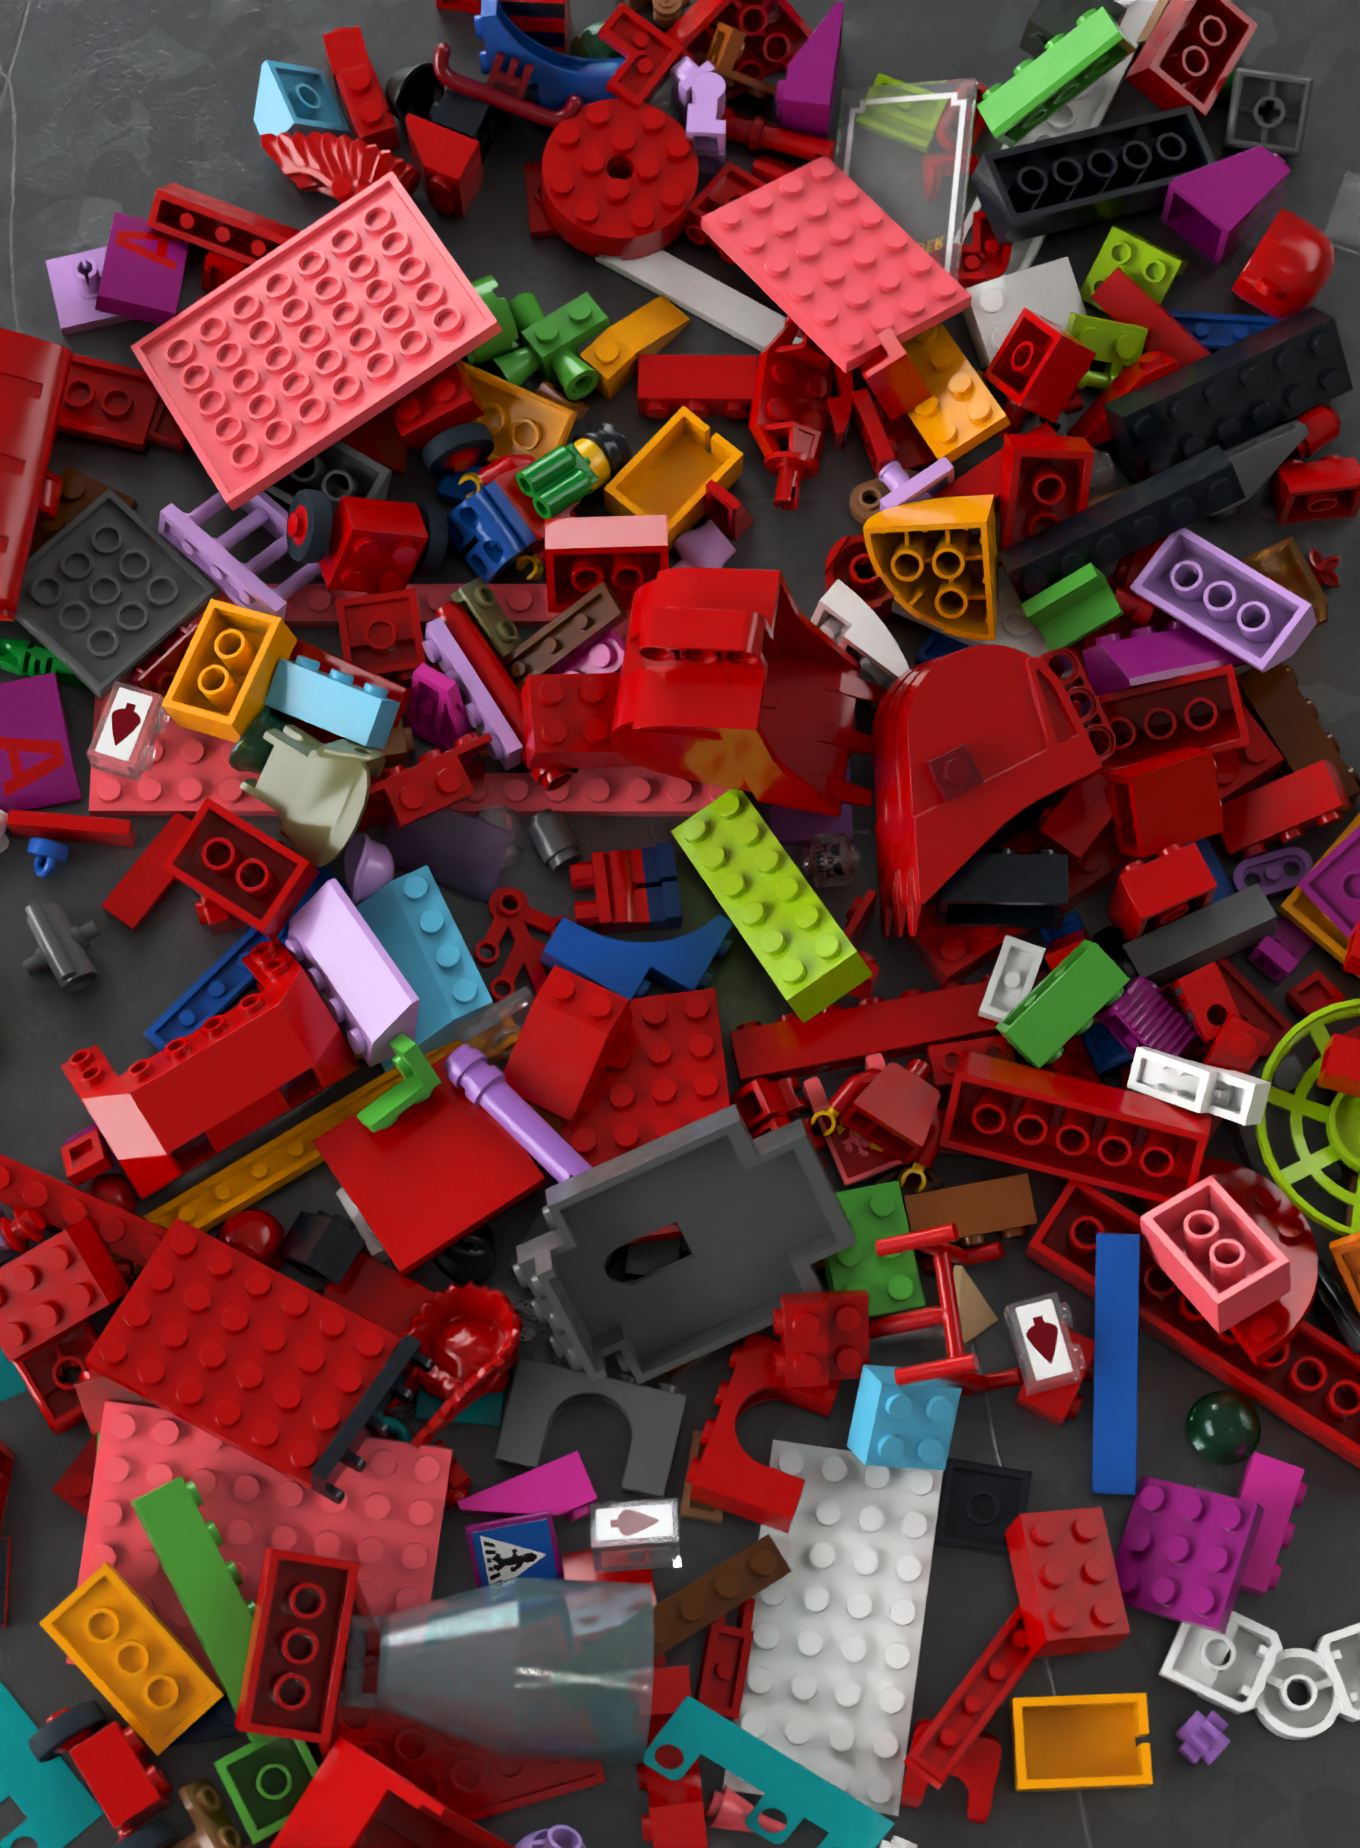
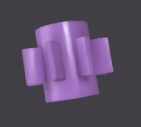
(1203, 1737)

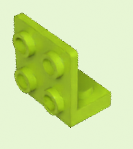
(1141, 259)

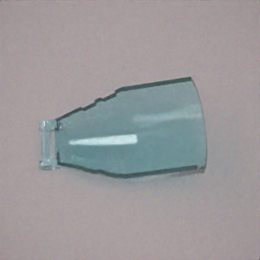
(519, 1668)

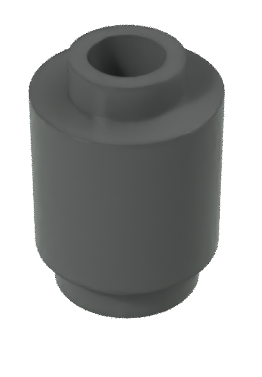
(554, 840)

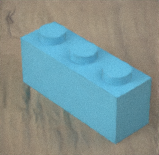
(333, 701)

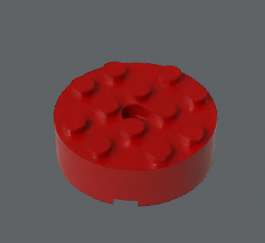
(619, 179)

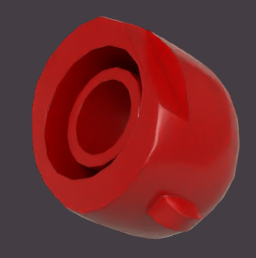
(1287, 267)

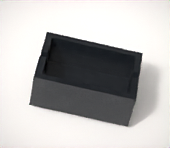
(1006, 891)

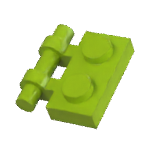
(1112, 341)

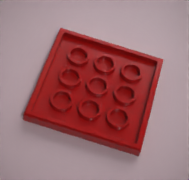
(429, 1173)

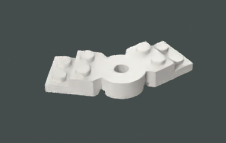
(1252, 1672)

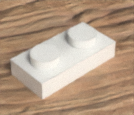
(1011, 978)

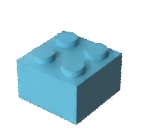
(902, 1423)

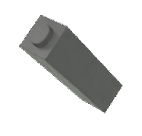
(1201, 937)

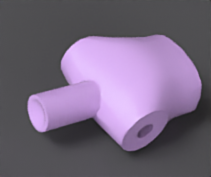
(703, 547)

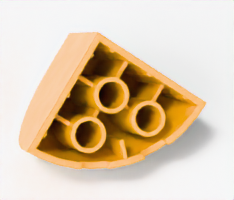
(941, 561)

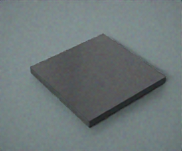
(109, 593)

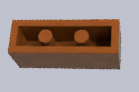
(975, 1208)

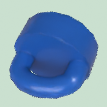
(49, 850)

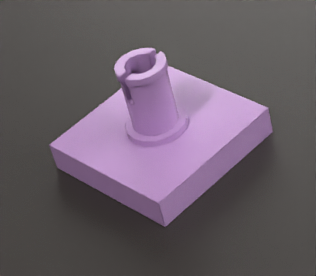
(75, 291)
(920, 487)

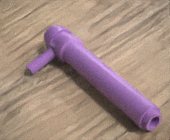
(487, 1088)

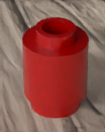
(1322, 427)

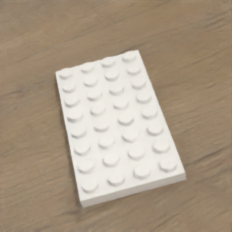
(845, 1627)

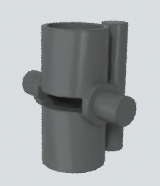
(61, 946)

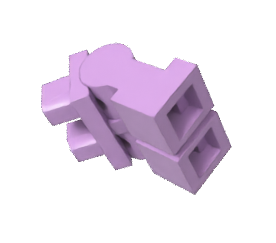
(701, 105)

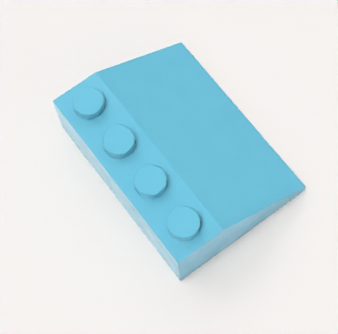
(430, 953)

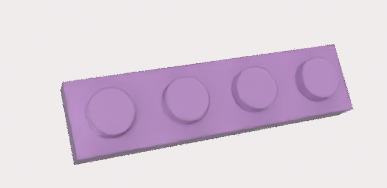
(479, 705)

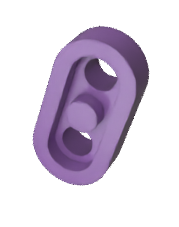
(1270, 873)

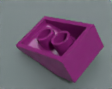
(811, 76)

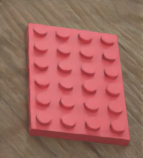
(835, 262)

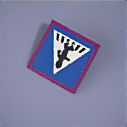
(514, 1548)

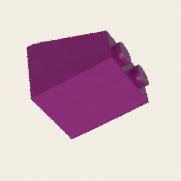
(1225, 202)

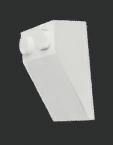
(997, 303)

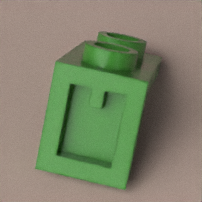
(413, 1089)

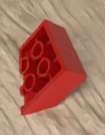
(771, 38)

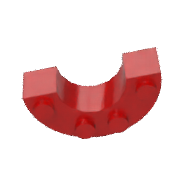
(676, 1805)

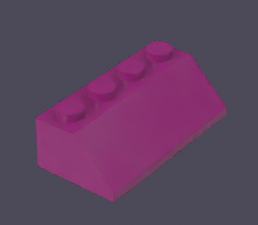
(1151, 657)

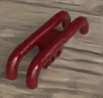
(503, 89)

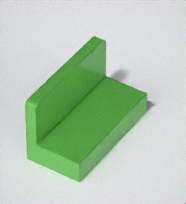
(1073, 608)

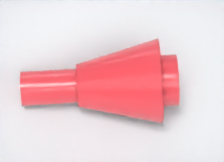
(730, 1810)

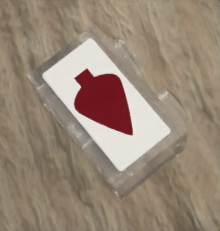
(128, 731)
(1044, 1343)
(635, 1535)

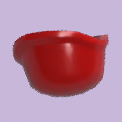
(254, 1234)

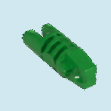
(32, 660)

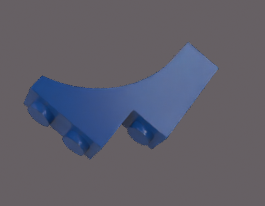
(554, 73)
(623, 965)

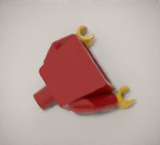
(894, 1112)

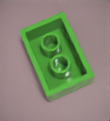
(889, 1280)

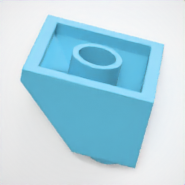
(296, 100)

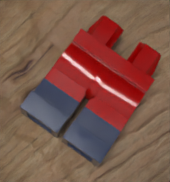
(631, 890)

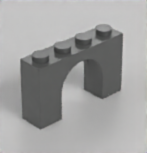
(544, 1390)

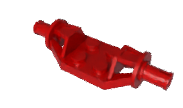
(791, 407)

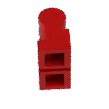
(772, 1105)

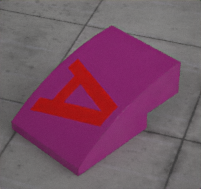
(141, 271)
(35, 746)

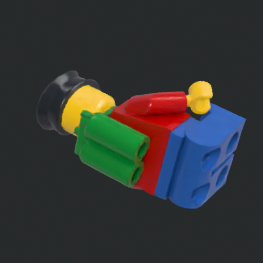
(524, 491)

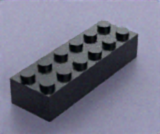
(1088, 174)
(1229, 394)

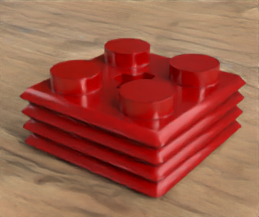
(46, 1368)

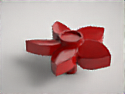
(1324, 569)

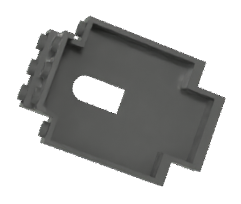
(747, 1211)

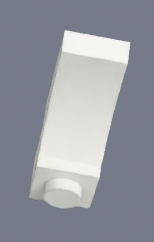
(1199, 1086)

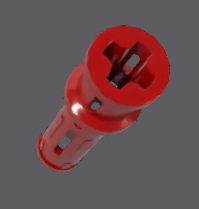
(758, 134)

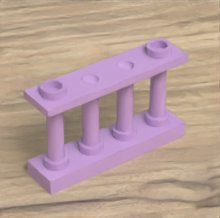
(221, 568)

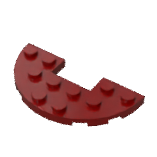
(1285, 1225)

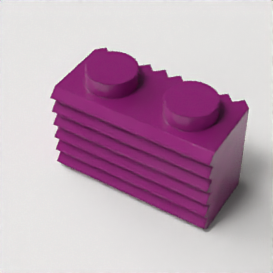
(1146, 1020)

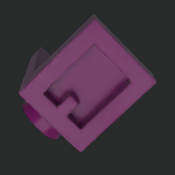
(1282, 952)

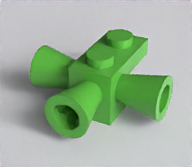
(553, 344)

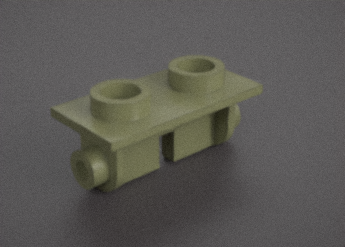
(482, 607)

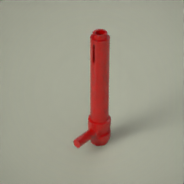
(497, 684)

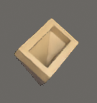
(973, 1309)

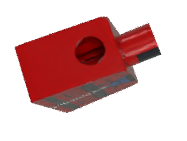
(1199, 995)

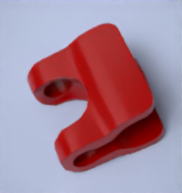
(976, 1769)

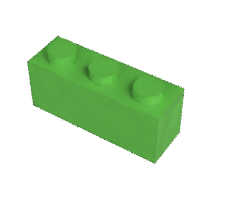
(1063, 1004)

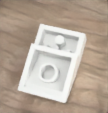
(861, 634)

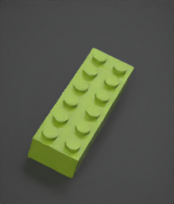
(771, 904)

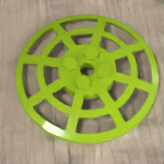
(1341, 1122)

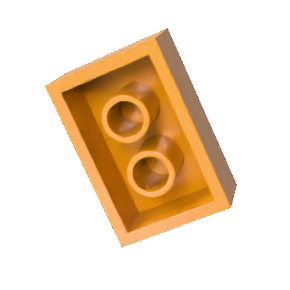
(227, 670)

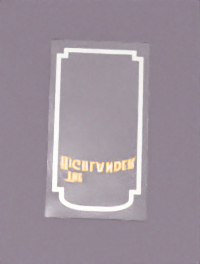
(913, 157)

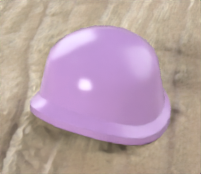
(366, 867)

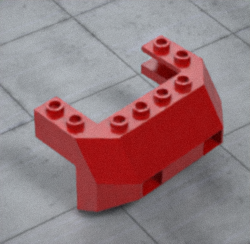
(218, 1080)

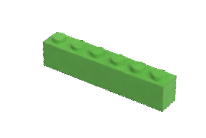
(200, 1579)

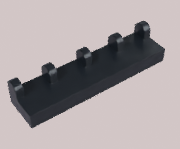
(366, 1418)

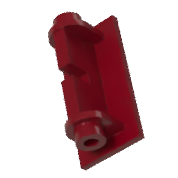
(158, 672)

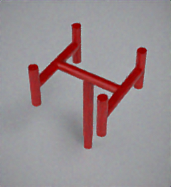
(958, 1366)

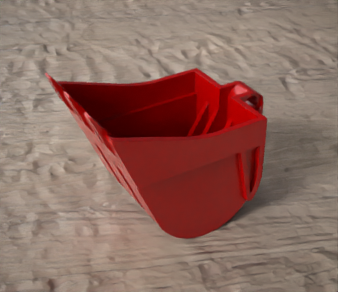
(740, 690)
(1020, 737)

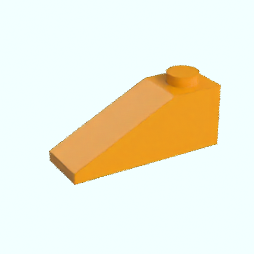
(641, 332)

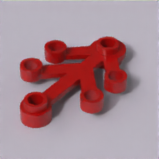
(525, 950)

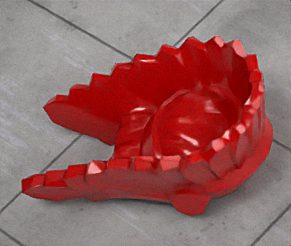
(334, 163)
(472, 1341)

